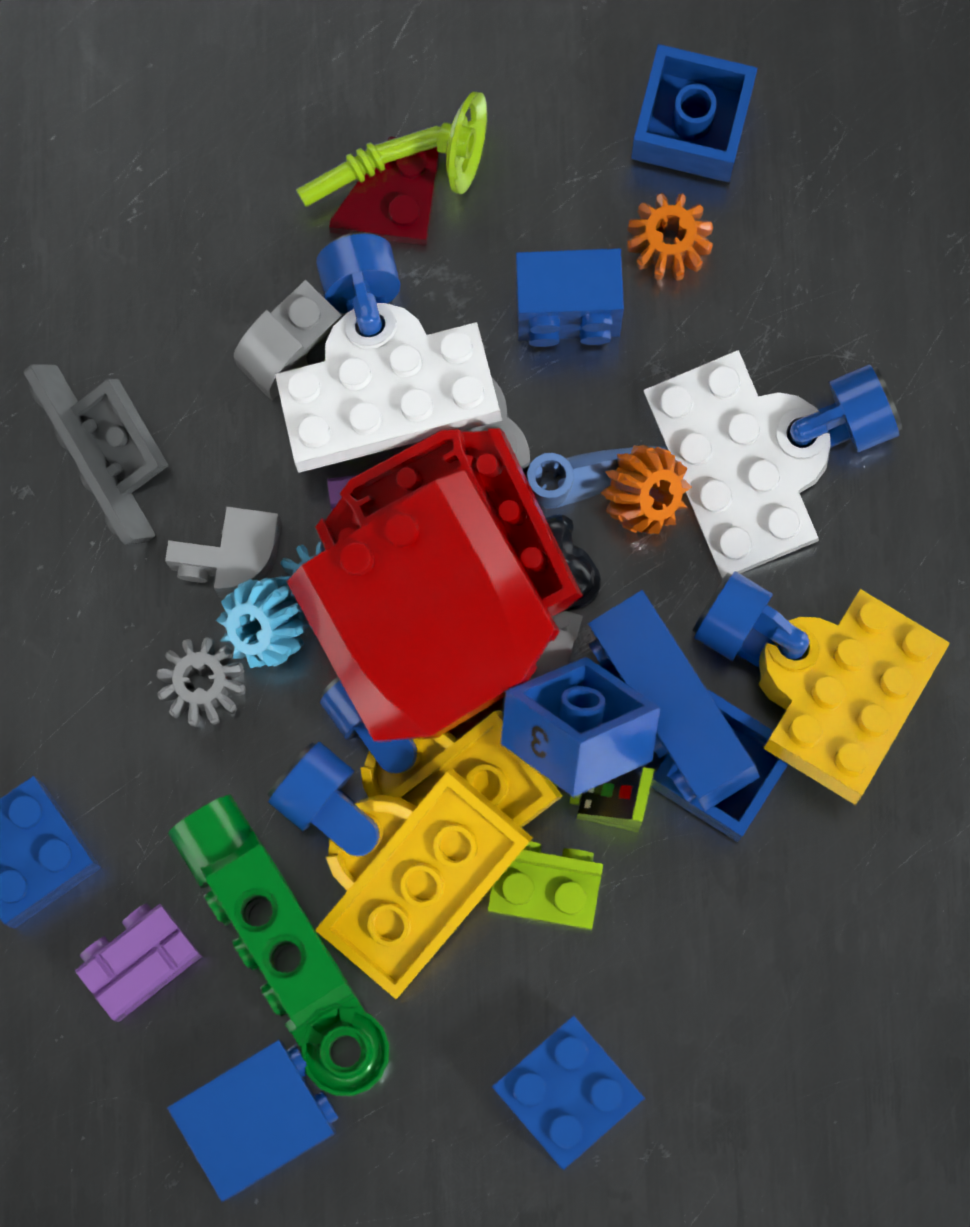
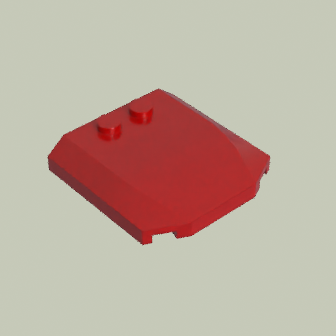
(499, 479)
(425, 612)

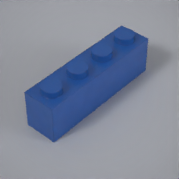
(689, 722)

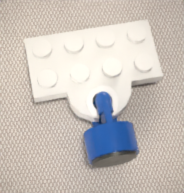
(380, 372)
(759, 453)

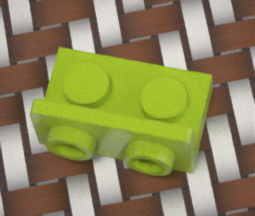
(549, 887)

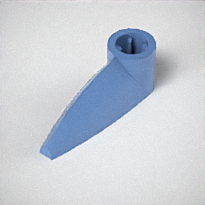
(581, 475)

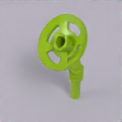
(459, 140)

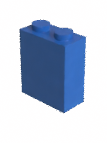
(254, 1119)

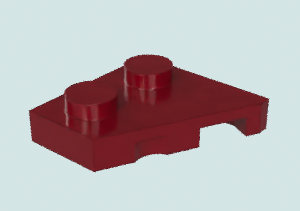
(392, 201)

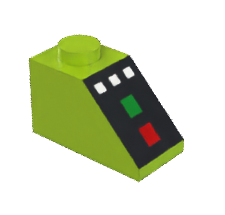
(618, 801)

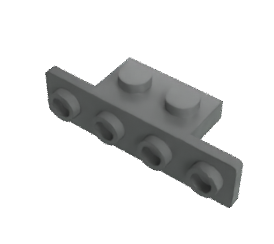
(106, 444)

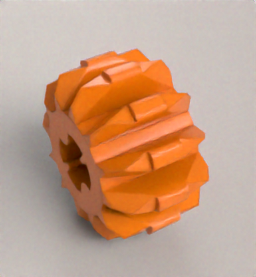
(651, 229)
(646, 489)

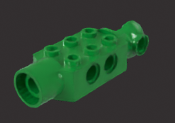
(316, 996)

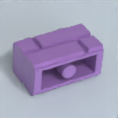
(137, 961)

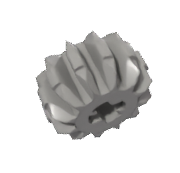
(201, 663)

